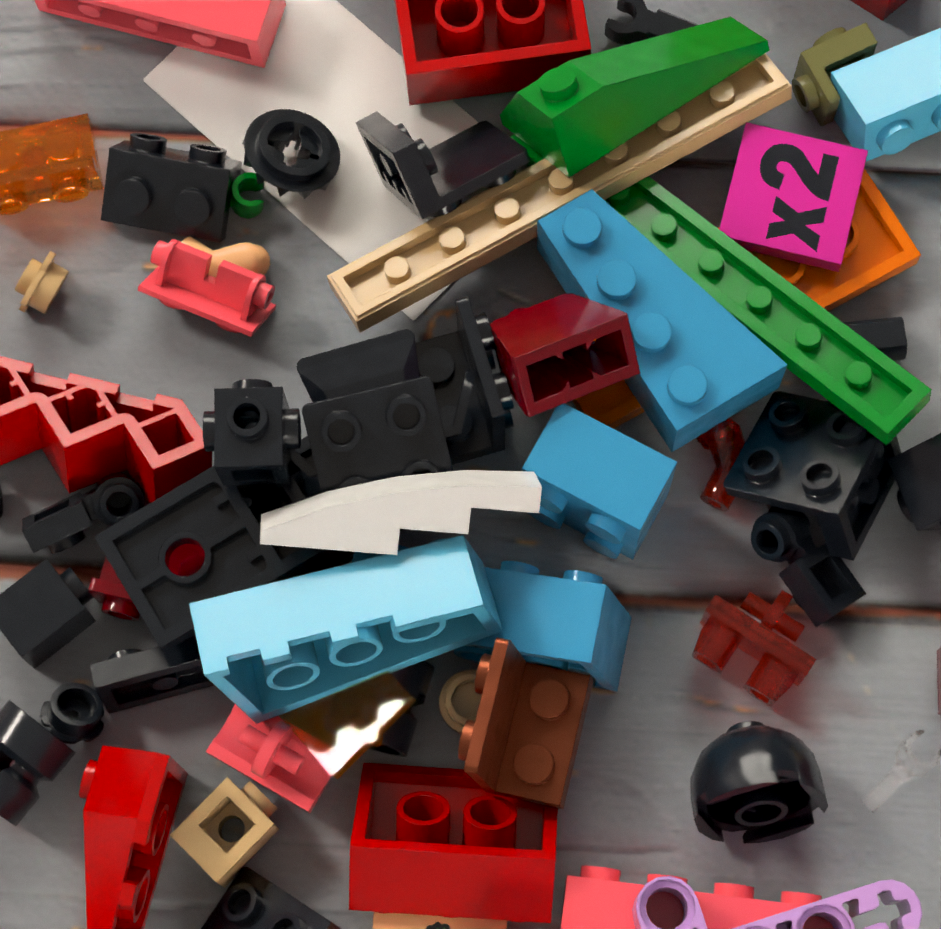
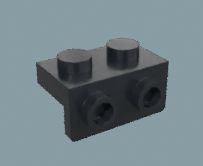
(169, 187)

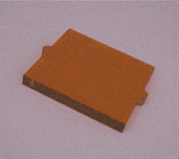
(349, 721)

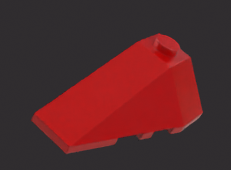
(126, 832)

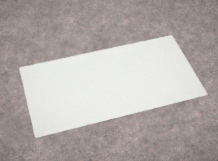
(338, 74)

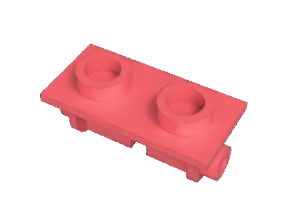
(233, 300)

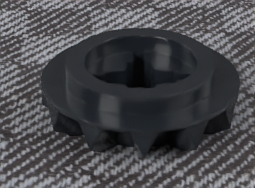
(315, 146)

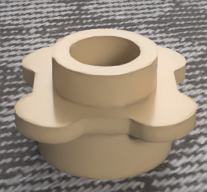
(41, 283)

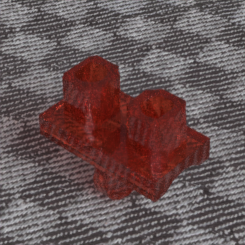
(779, 660)

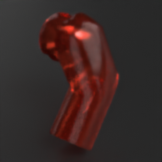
(725, 445)

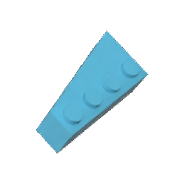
(342, 625)

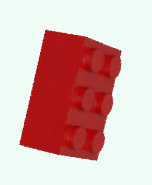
(485, 44)

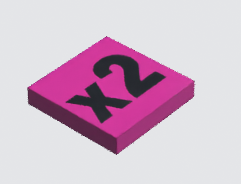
(793, 196)

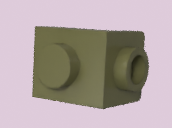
(813, 72)

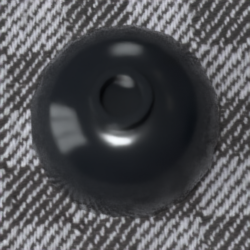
(756, 783)

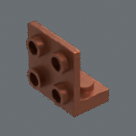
(524, 727)

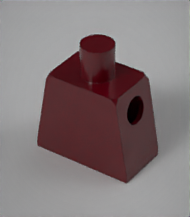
(552, 351)

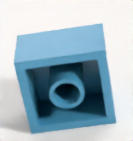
(598, 482)

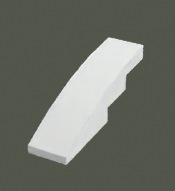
(372, 513)

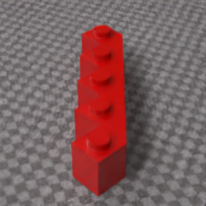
(97, 430)

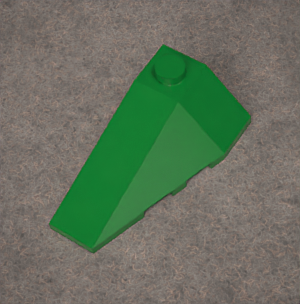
(614, 94)

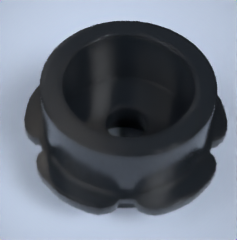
(75, 701)

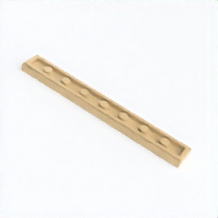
(509, 213)

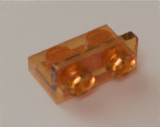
(48, 163)

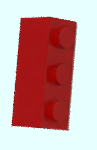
(449, 847)

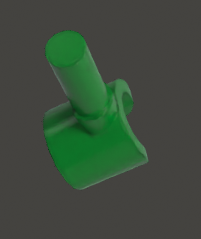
(243, 207)

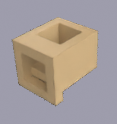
(202, 835)

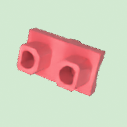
(271, 757)

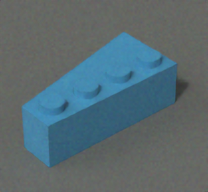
(689, 349)
(554, 620)

